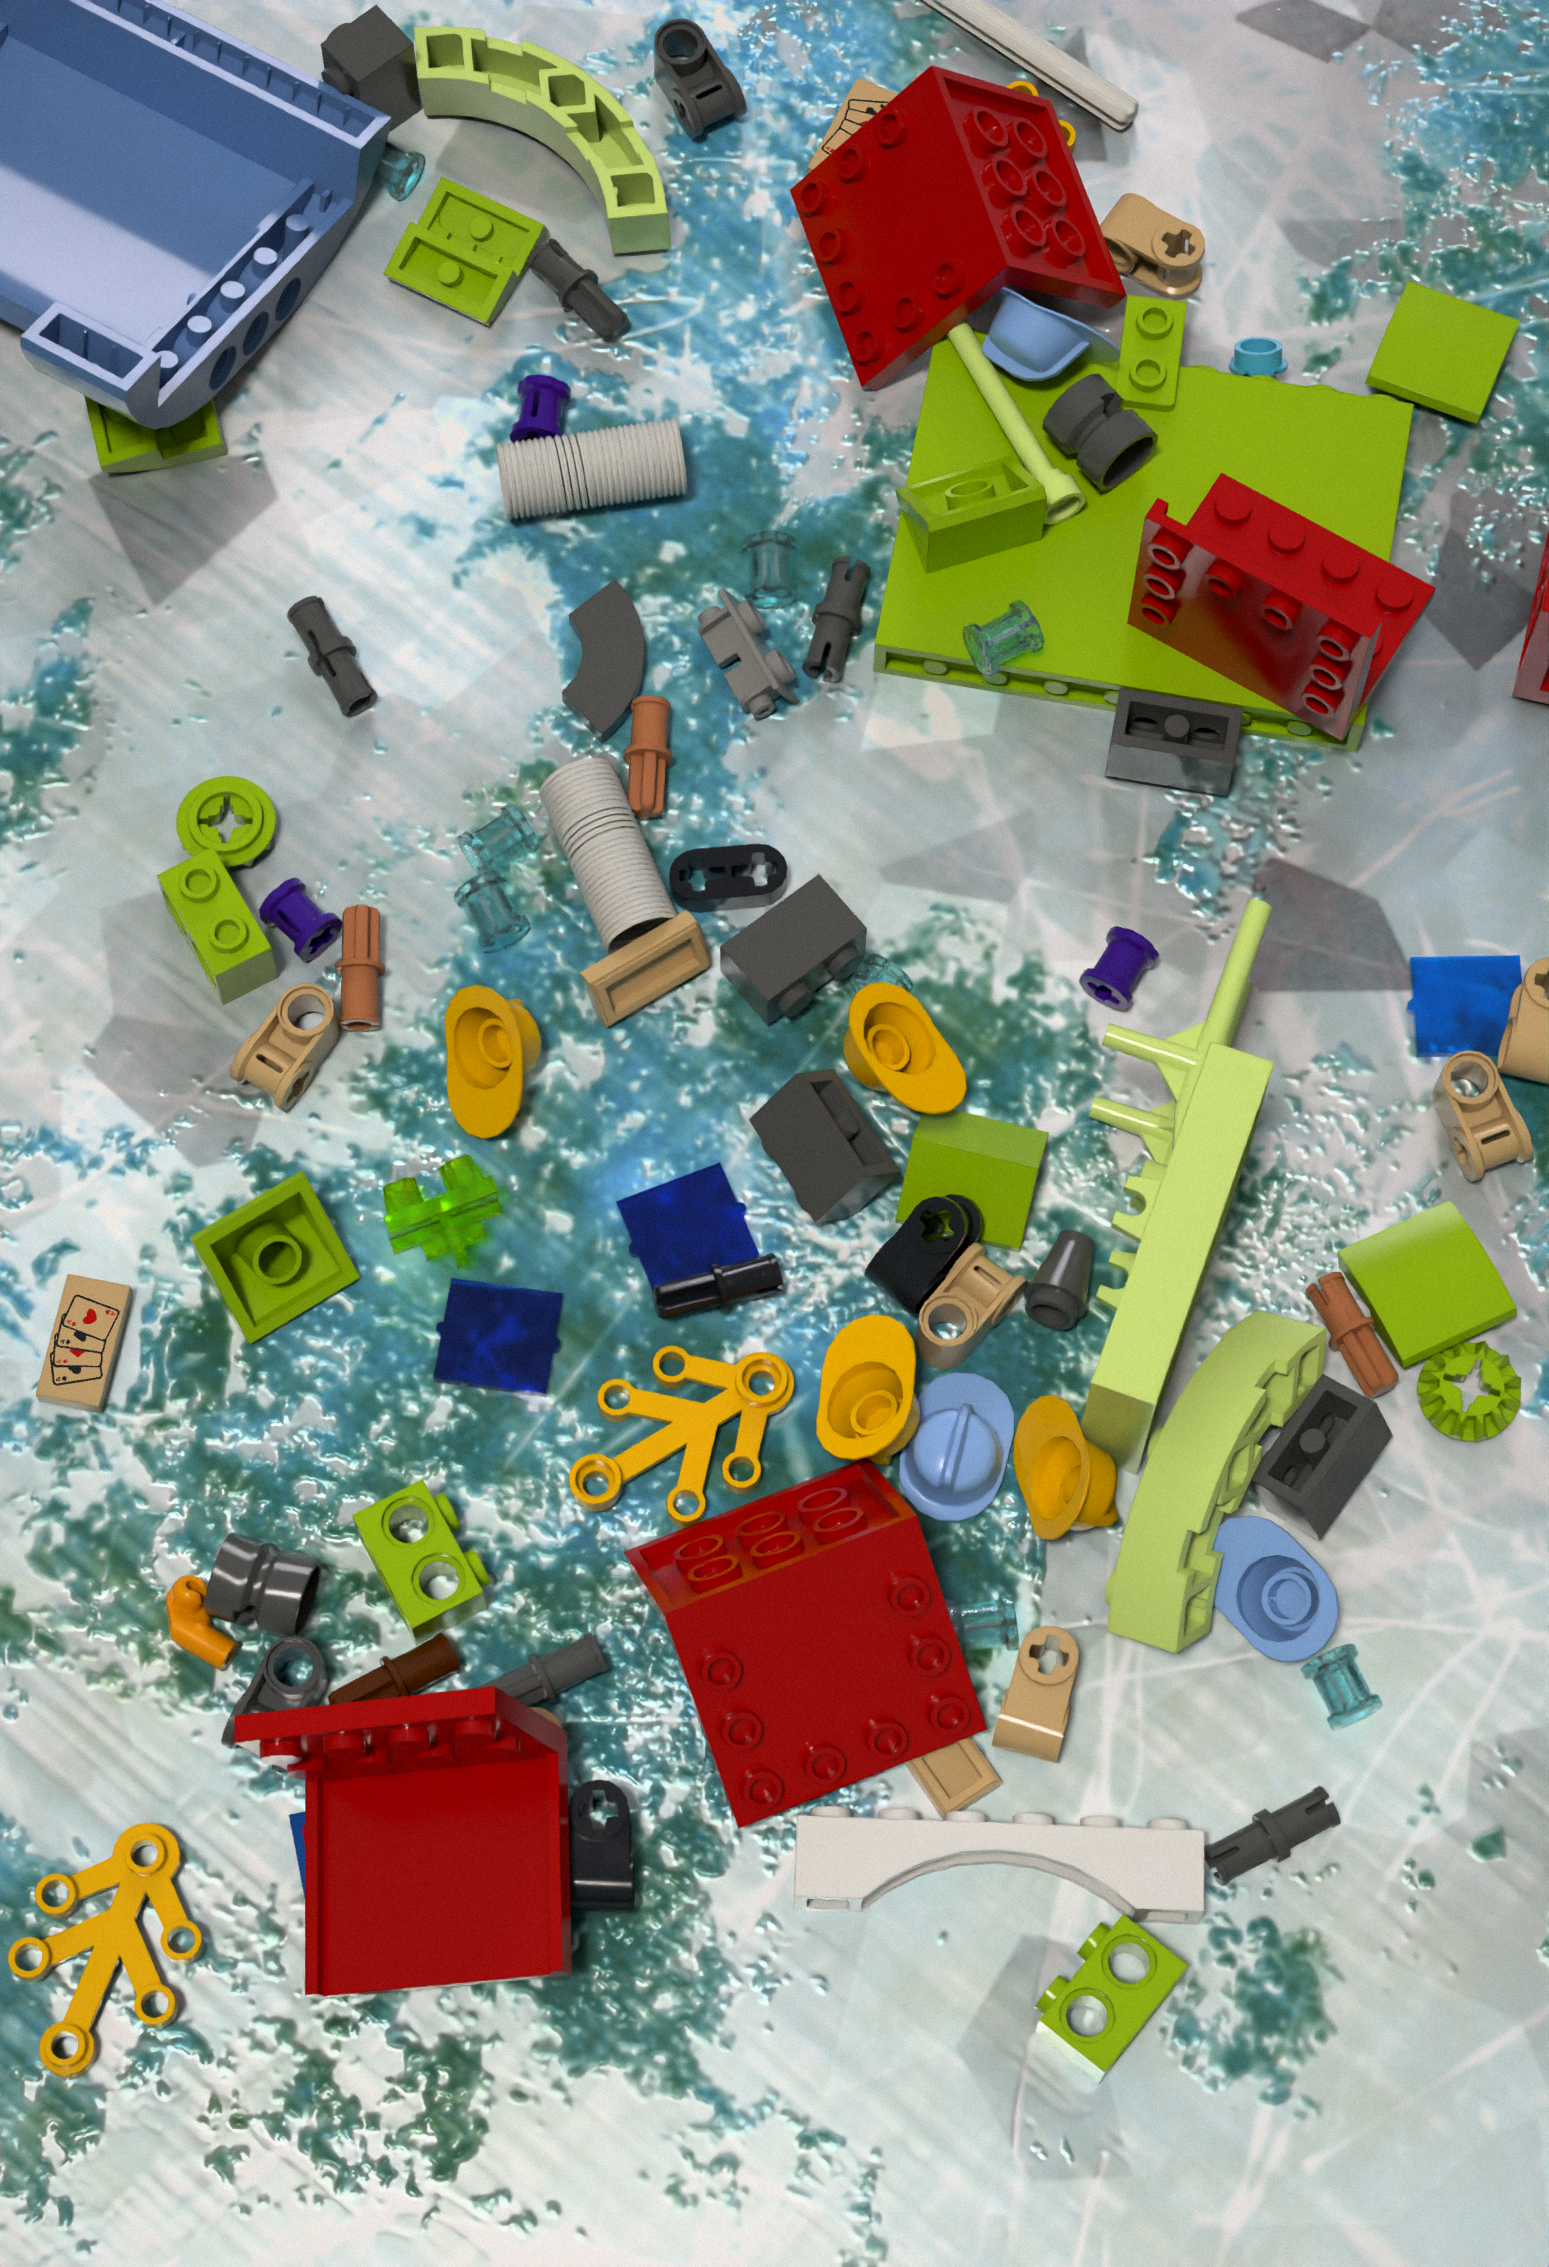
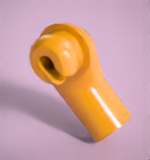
(192, 1627)

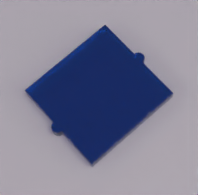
(1461, 1002)
(687, 1226)
(498, 1337)

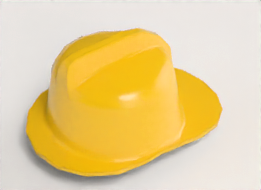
(900, 1050)
(488, 1055)
(868, 1391)
(1061, 1473)

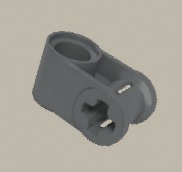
(697, 86)
(269, 1694)

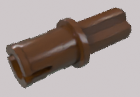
(402, 1674)

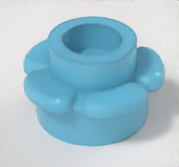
(1258, 357)

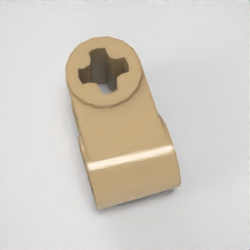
(1149, 241)
(1526, 1034)
(285, 1057)
(1483, 1127)
(973, 1299)
(1037, 1703)

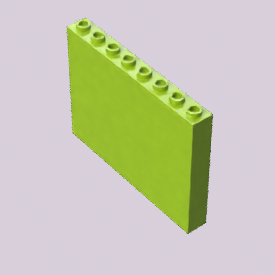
(1300, 445)

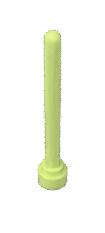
(1061, 489)

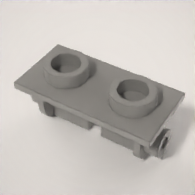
(738, 633)

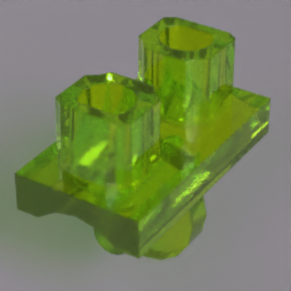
(446, 1221)

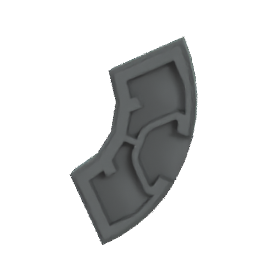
(610, 661)

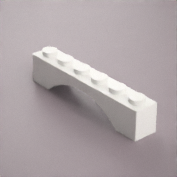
(1138, 1871)

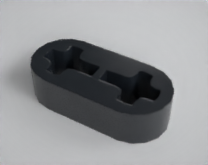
(728, 878)

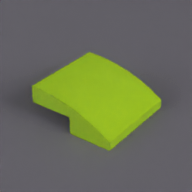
(466, 251)
(1442, 352)
(133, 447)
(1427, 1283)

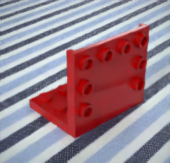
(943, 210)
(1274, 602)
(810, 1638)
(427, 1839)

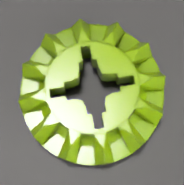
(206, 806)
(1443, 1403)

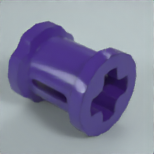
(540, 407)
(300, 919)
(1119, 968)

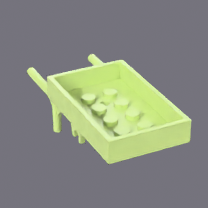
(1183, 1197)

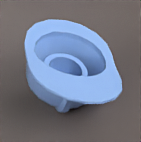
(1038, 341)
(958, 1448)
(1273, 1590)

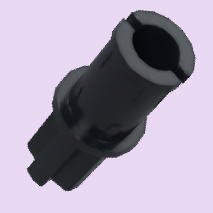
(719, 1287)

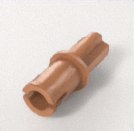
(648, 755)
(360, 969)
(1352, 1334)

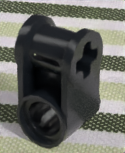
(918, 1255)
(600, 1859)

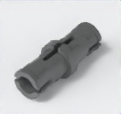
(836, 619)
(332, 656)
(1271, 1835)

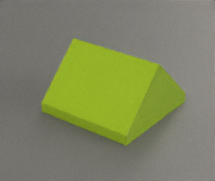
(973, 513)
(978, 1159)
(273, 1257)

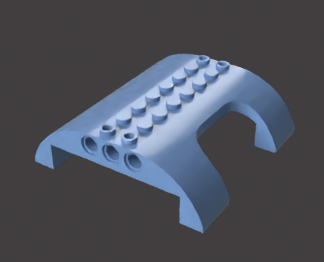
(163, 197)

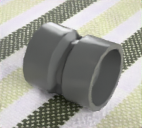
(1107, 440)
(262, 1586)

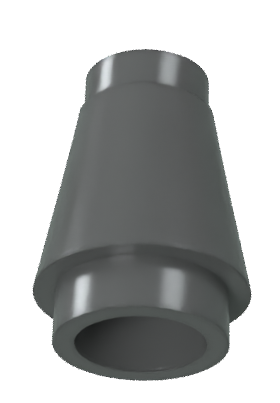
(1061, 1283)

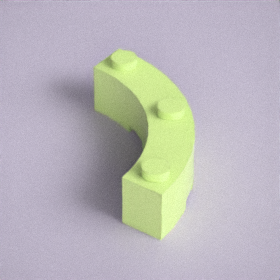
(559, 106)
(1201, 1470)

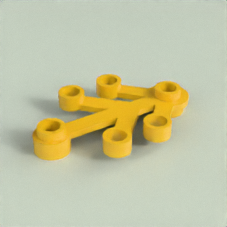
(690, 1426)
(111, 1937)

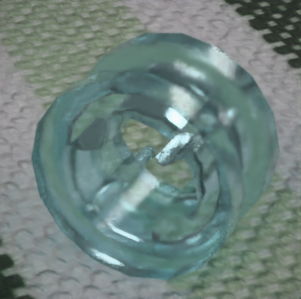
(880, 970)

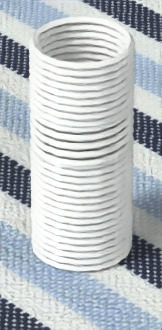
(617, 466)
(609, 861)

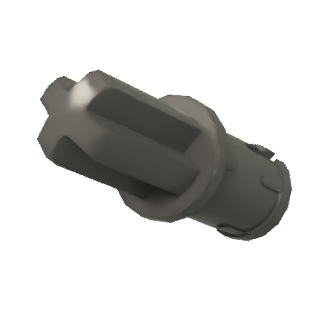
(577, 288)
(553, 1672)

